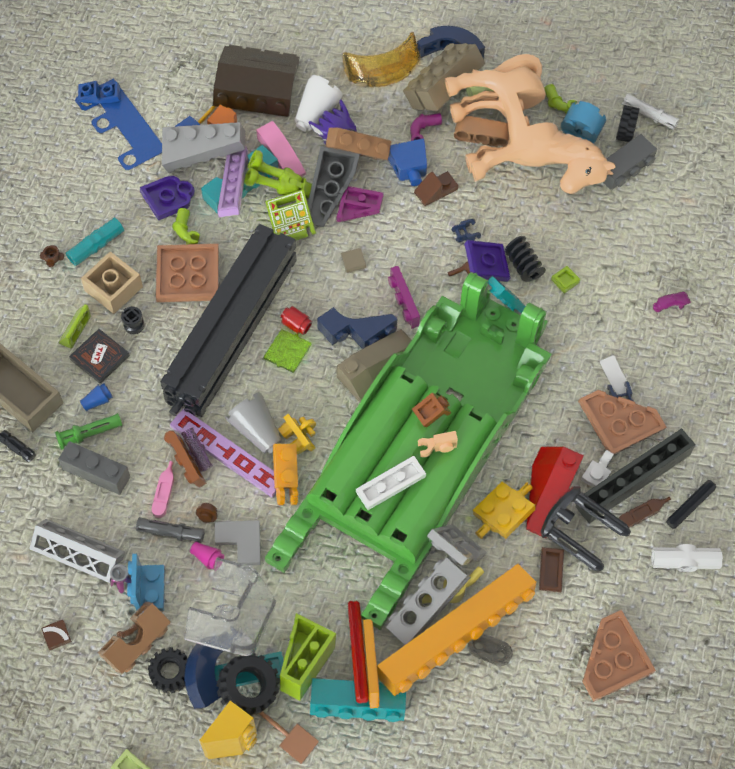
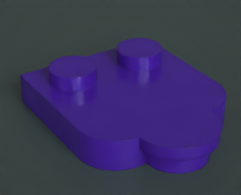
(167, 196)

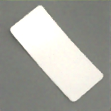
(614, 374)

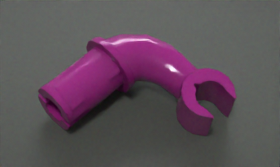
(424, 121)

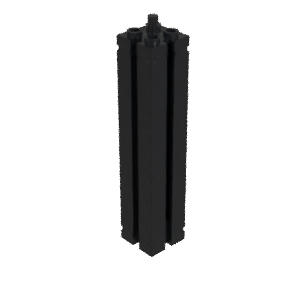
(228, 321)

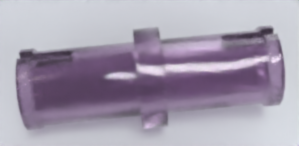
(196, 449)

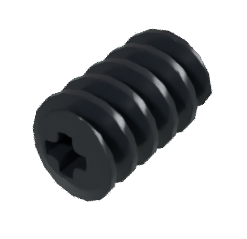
(523, 260)

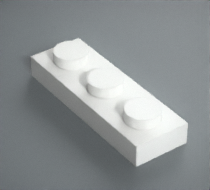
(390, 483)

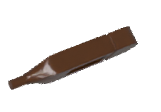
(643, 511)

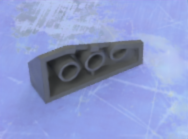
(331, 178)

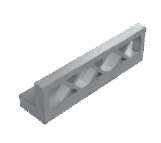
(79, 542)

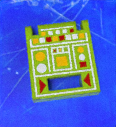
(291, 219)

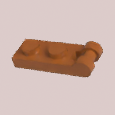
(183, 458)

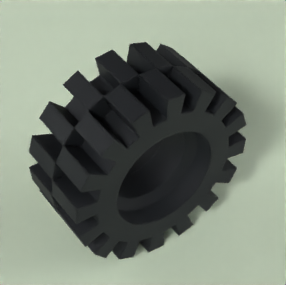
(627, 123)
(159, 661)

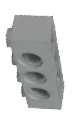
(455, 578)

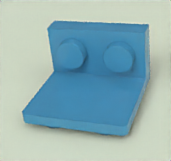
(146, 583)

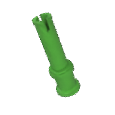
(114, 422)

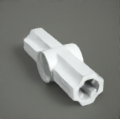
(686, 558)

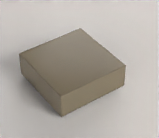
(353, 260)

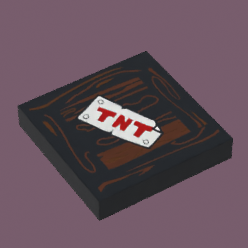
(99, 356)

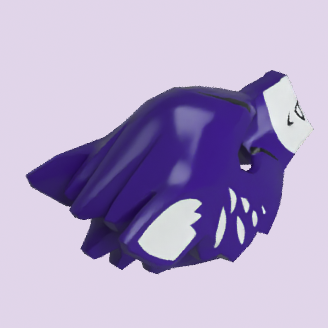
(339, 119)

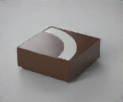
(56, 634)

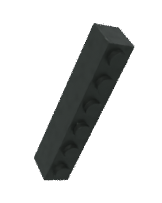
(639, 472)

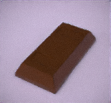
(551, 569)

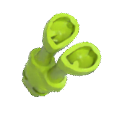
(287, 179)

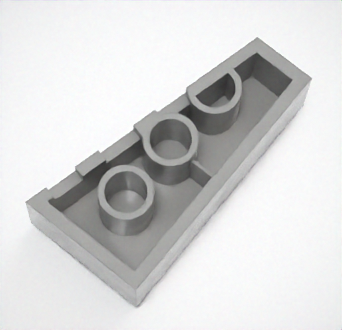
(199, 143)

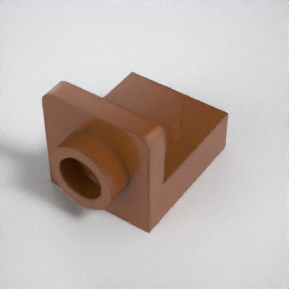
(431, 409)

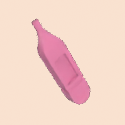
(163, 492)

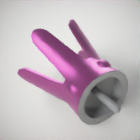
(119, 574)

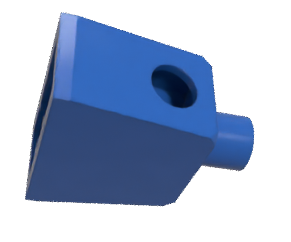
(409, 160)

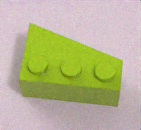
(305, 656)

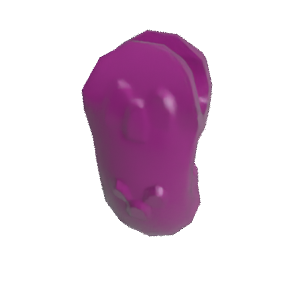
(676, 299)

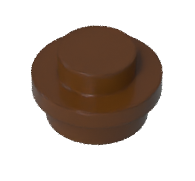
(207, 513)

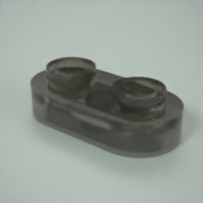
(490, 648)

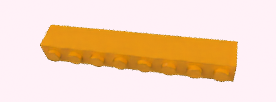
(456, 630)

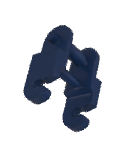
(467, 236)
(628, 394)

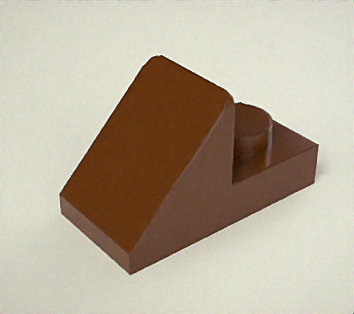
(435, 187)

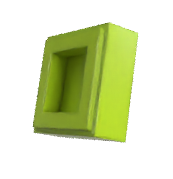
(565, 279)

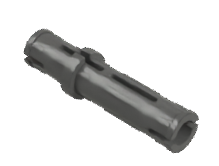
(177, 531)

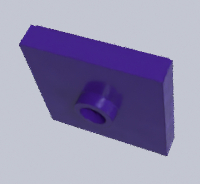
(487, 260)

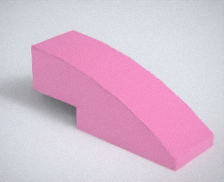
(277, 144)

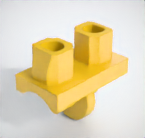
(291, 426)

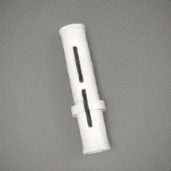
(652, 112)

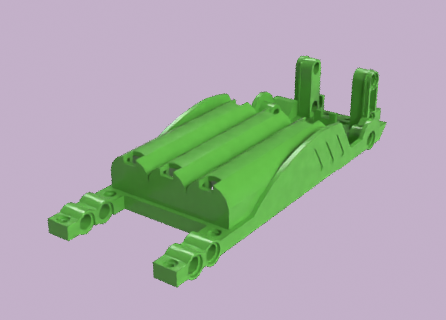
(452, 349)

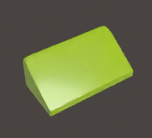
(75, 327)

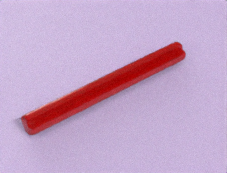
(358, 653)

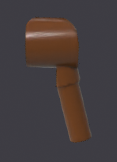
(465, 267)

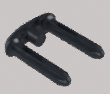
(564, 514)

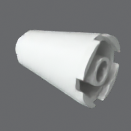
(315, 100)

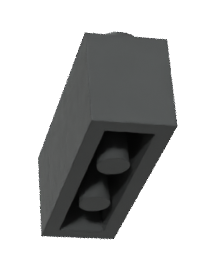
(630, 161)
(94, 468)

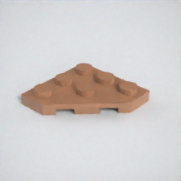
(620, 420)
(615, 658)

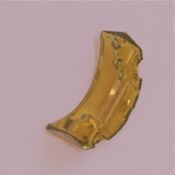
(383, 68)

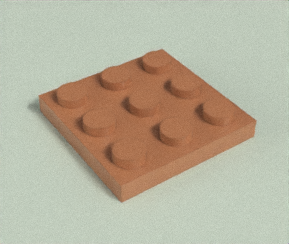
(187, 272)

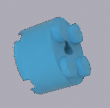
(583, 121)

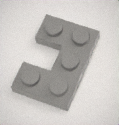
(456, 544)

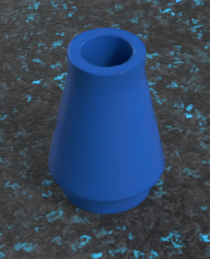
(96, 397)

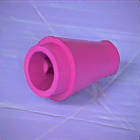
(206, 554)

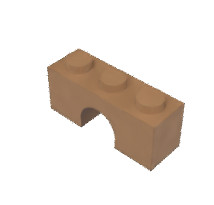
(360, 143)
(150, 625)

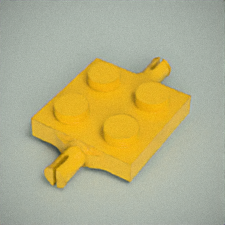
(503, 510)

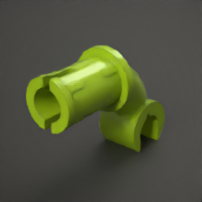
(556, 101)
(181, 227)

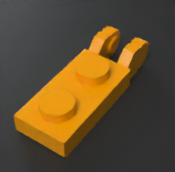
(285, 472)

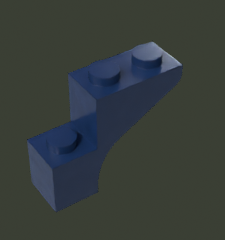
(363, 330)

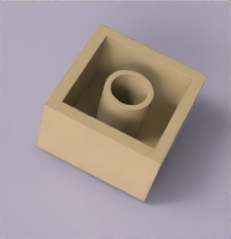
(112, 282)

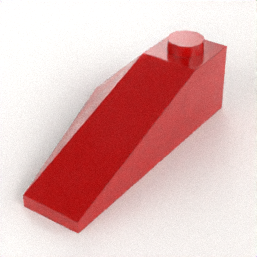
(550, 479)

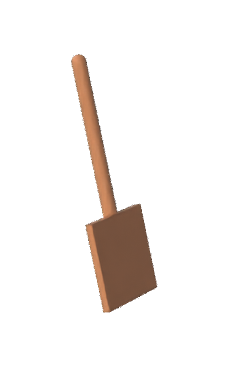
(297, 742)

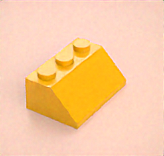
(229, 733)

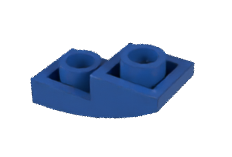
(94, 93)

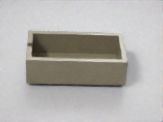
(429, 87)
(25, 392)

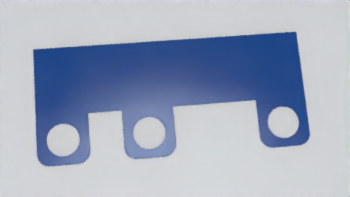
(132, 126)

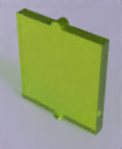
(287, 350)

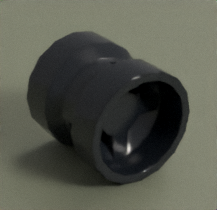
(132, 320)

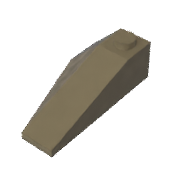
(363, 366)

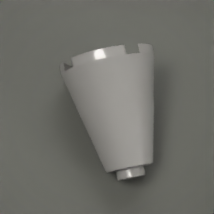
(255, 423)

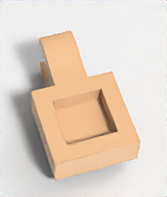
(441, 442)

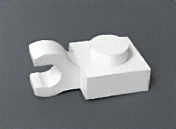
(596, 471)

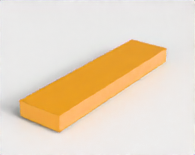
(371, 665)

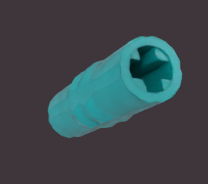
(95, 241)

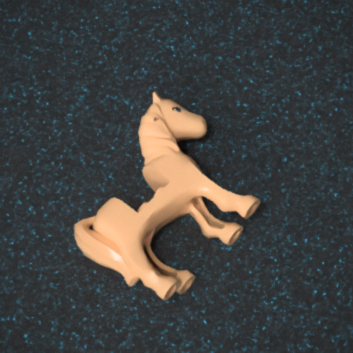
(518, 88)

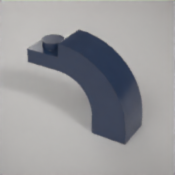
(445, 35)
(200, 676)

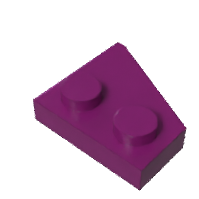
(359, 203)

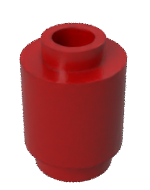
(296, 320)

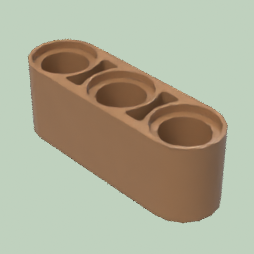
(482, 131)

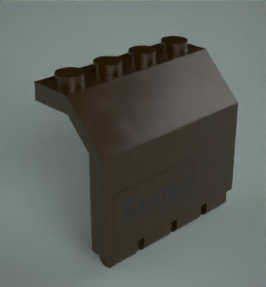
(255, 80)

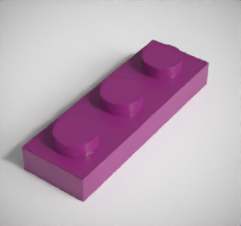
(404, 297)

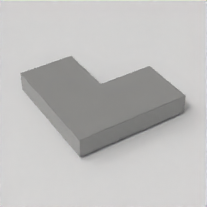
(244, 535)

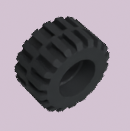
(265, 675)

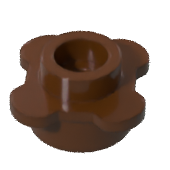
(49, 251)

